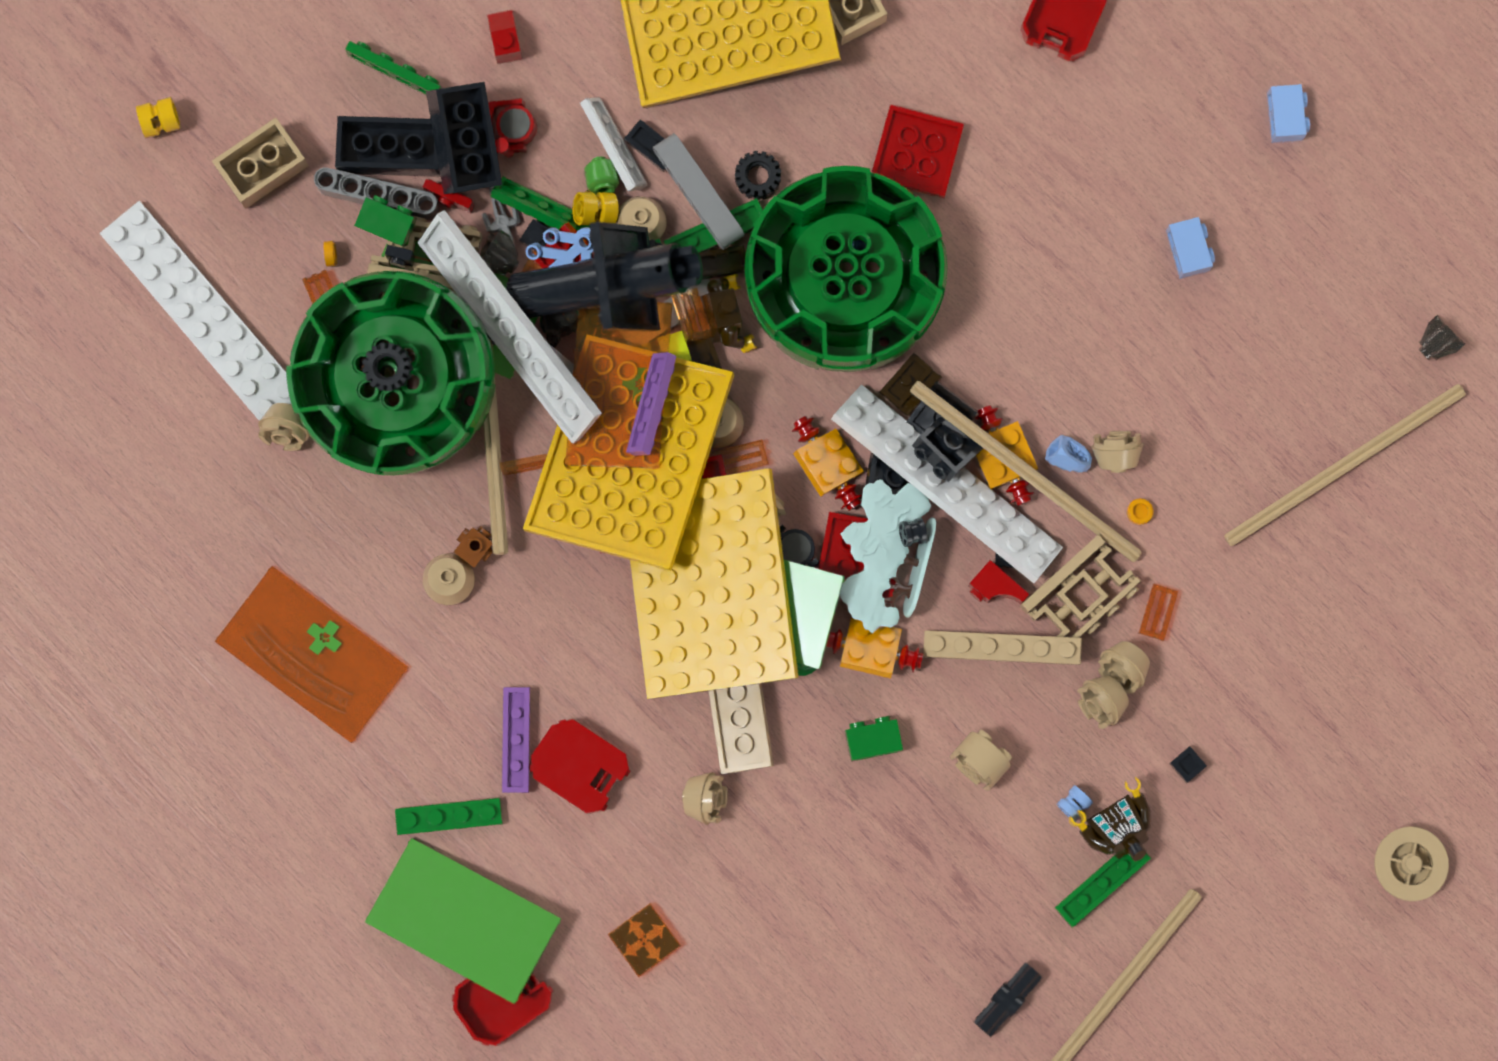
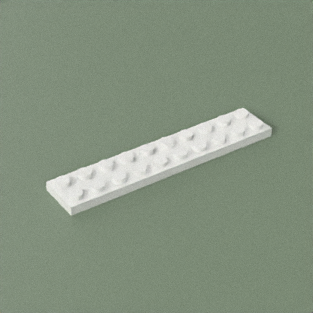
(198, 309)
(509, 327)
(962, 498)

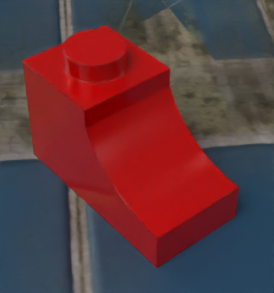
(994, 583)

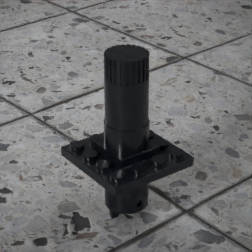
(619, 279)

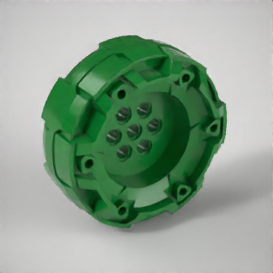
(846, 327)
(450, 364)

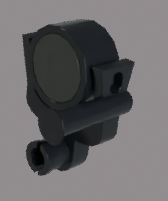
(797, 546)

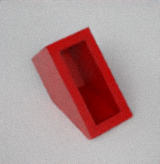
(504, 37)

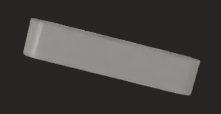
(367, 185)
(698, 191)

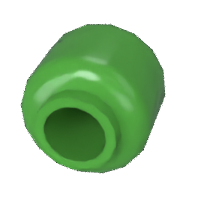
(601, 175)

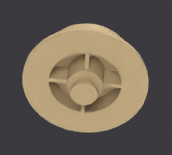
(1411, 863)

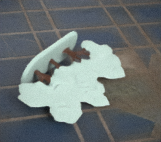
(881, 551)

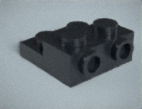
(945, 448)

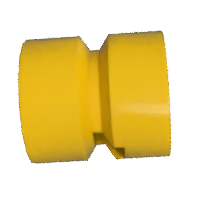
(167, 115)
(594, 208)

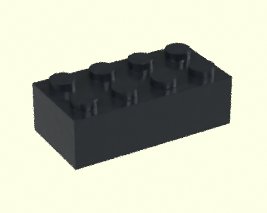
(464, 138)
(386, 146)

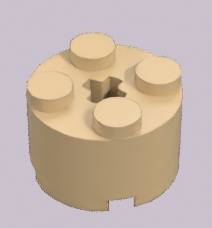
(981, 759)

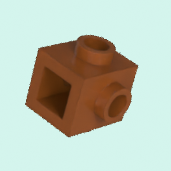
(471, 555)

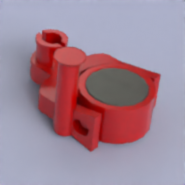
(514, 126)

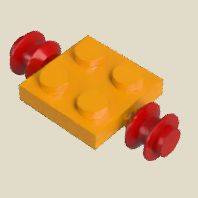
(1014, 440)
(828, 462)
(874, 651)

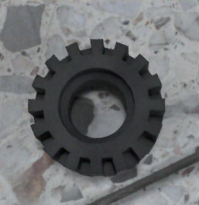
(753, 160)
(372, 361)

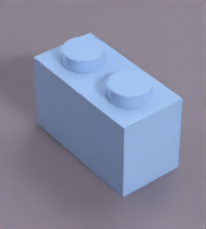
(1287, 113)
(1190, 247)

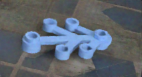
(562, 256)

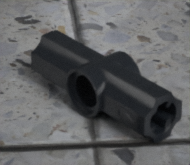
(1007, 999)

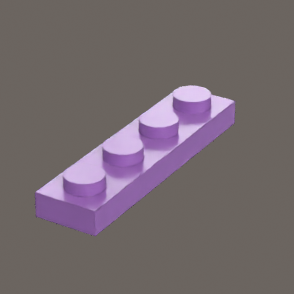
(651, 404)
(516, 739)

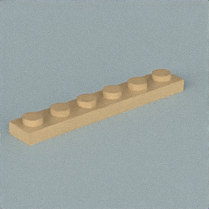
(1002, 647)

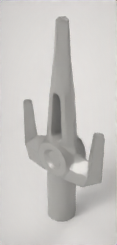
(501, 222)

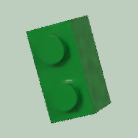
(385, 221)
(873, 739)

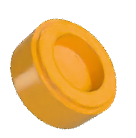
(330, 253)
(1140, 511)

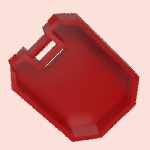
(1068, 17)
(570, 761)
(493, 1018)

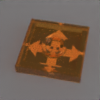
(644, 940)

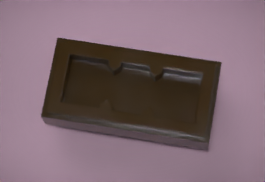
(723, 262)

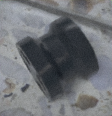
(912, 532)

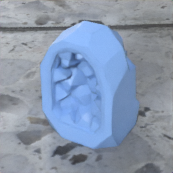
(1068, 455)

